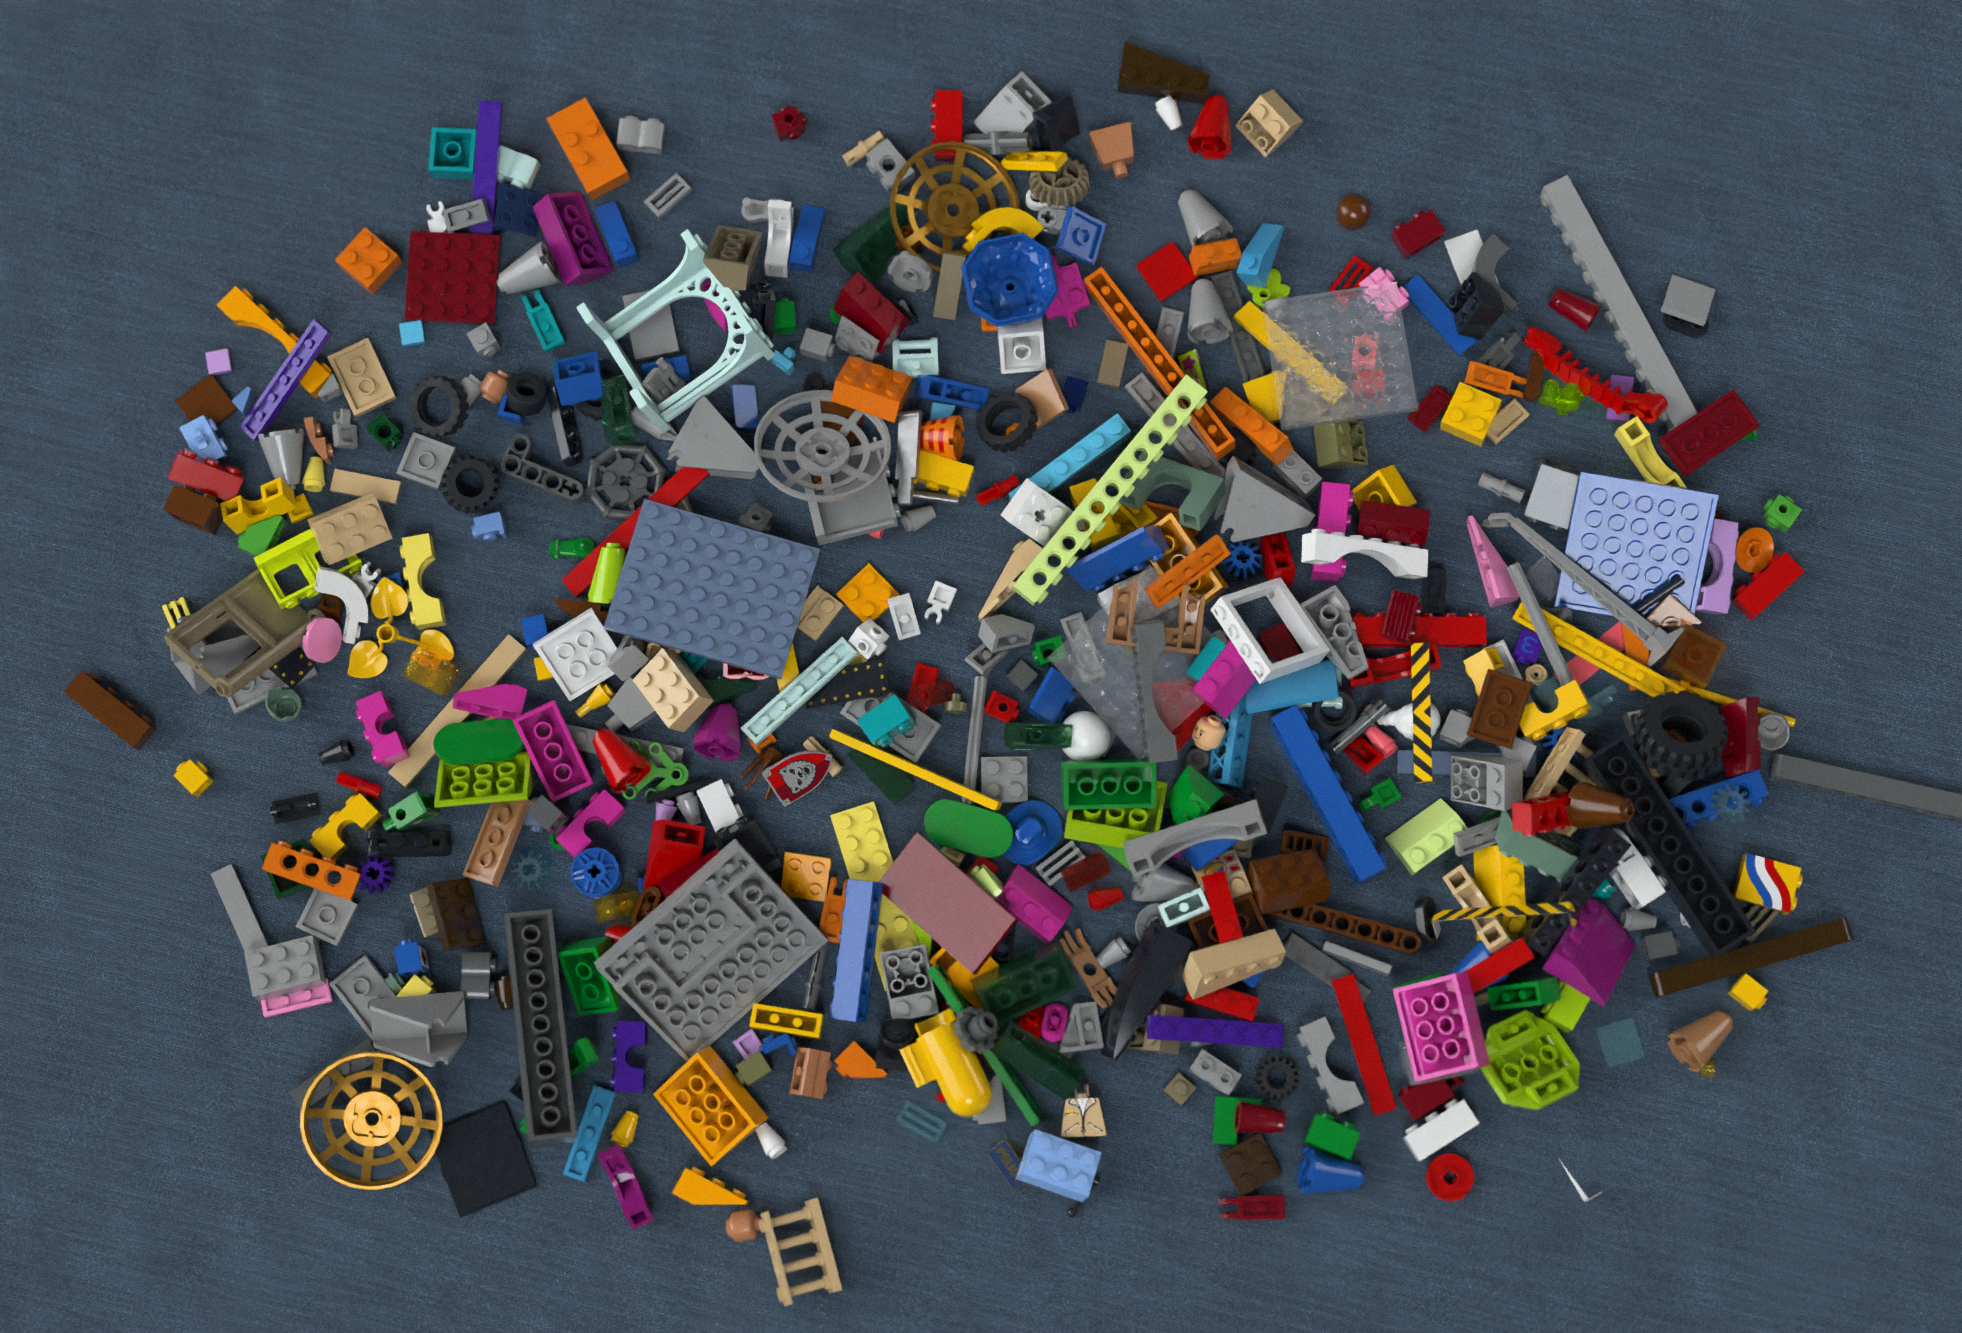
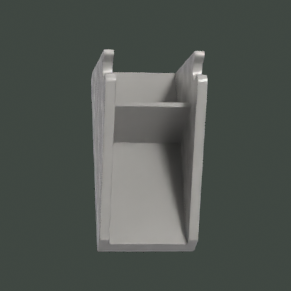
(712, 445)
(1258, 504)
(217, 651)
(420, 1026)

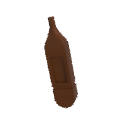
(1534, 378)

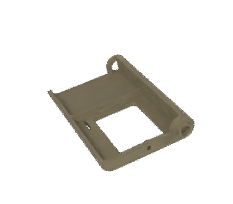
(259, 615)

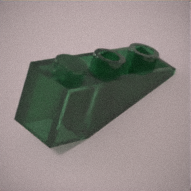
(724, 690)
(1037, 736)

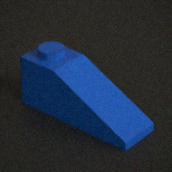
(616, 234)
(806, 239)
(950, 392)

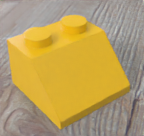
(1384, 487)

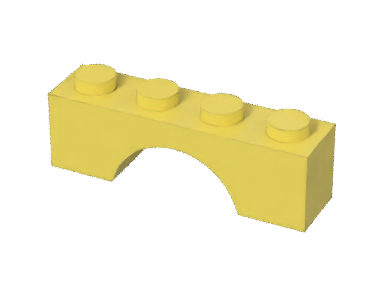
(1639, 447)
(418, 554)

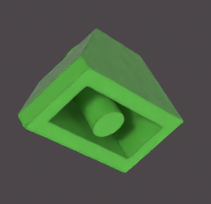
(261, 536)

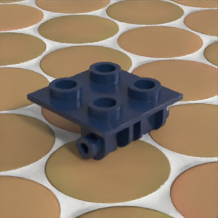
(516, 210)

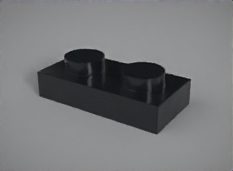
(1433, 591)

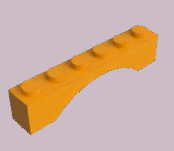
(244, 312)

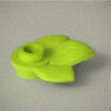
(1272, 290)

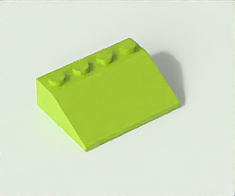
(485, 782)
(1115, 826)

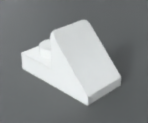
(903, 616)

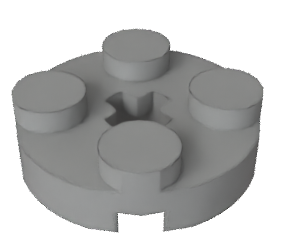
(906, 263)

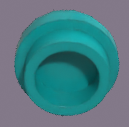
(1605, 890)

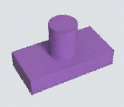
(1627, 385)

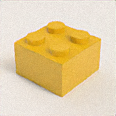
(1470, 414)

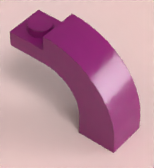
(626, 1186)

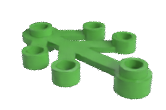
(666, 773)

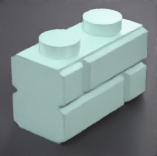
(1183, 908)

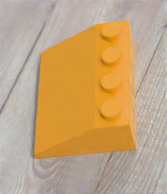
(710, 1105)

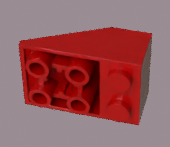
(671, 849)

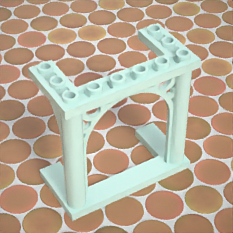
(675, 287)

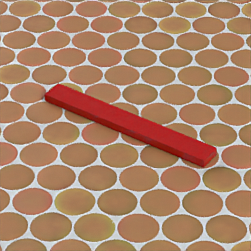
(669, 494)

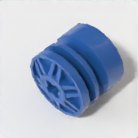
(605, 883)

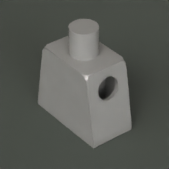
(629, 708)

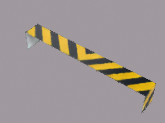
(1421, 713)
(1503, 911)

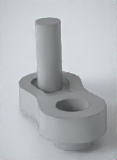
(755, 210)

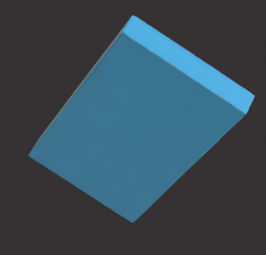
(1297, 688)

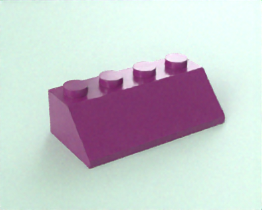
(572, 238)

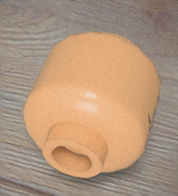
(1208, 732)

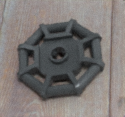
(618, 470)

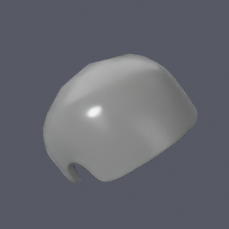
(1773, 731)

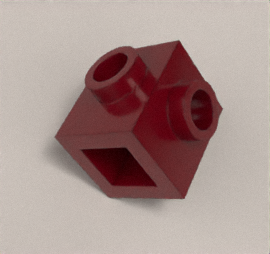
(789, 123)

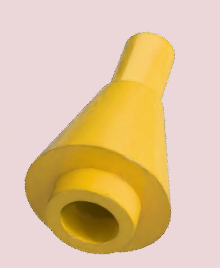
(600, 696)

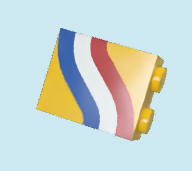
(1767, 883)

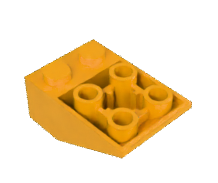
(960, 975)

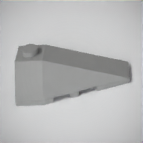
(1332, 620)

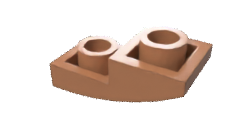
(320, 444)

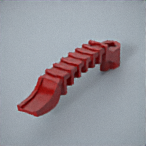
(1645, 406)

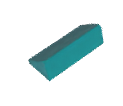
(1205, 659)

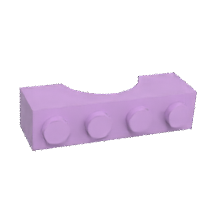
(1715, 593)

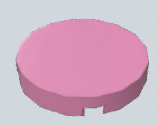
(322, 639)

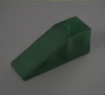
(616, 412)
(887, 778)

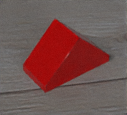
(1363, 755)

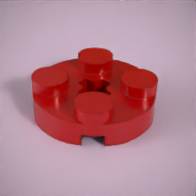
(1456, 1165)

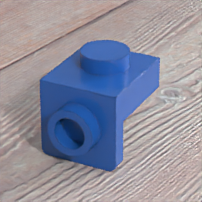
(773, 1042)

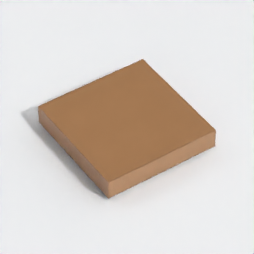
(1044, 396)

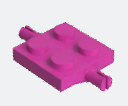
(1071, 294)

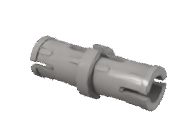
(1501, 487)

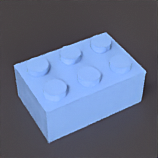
(1058, 1165)

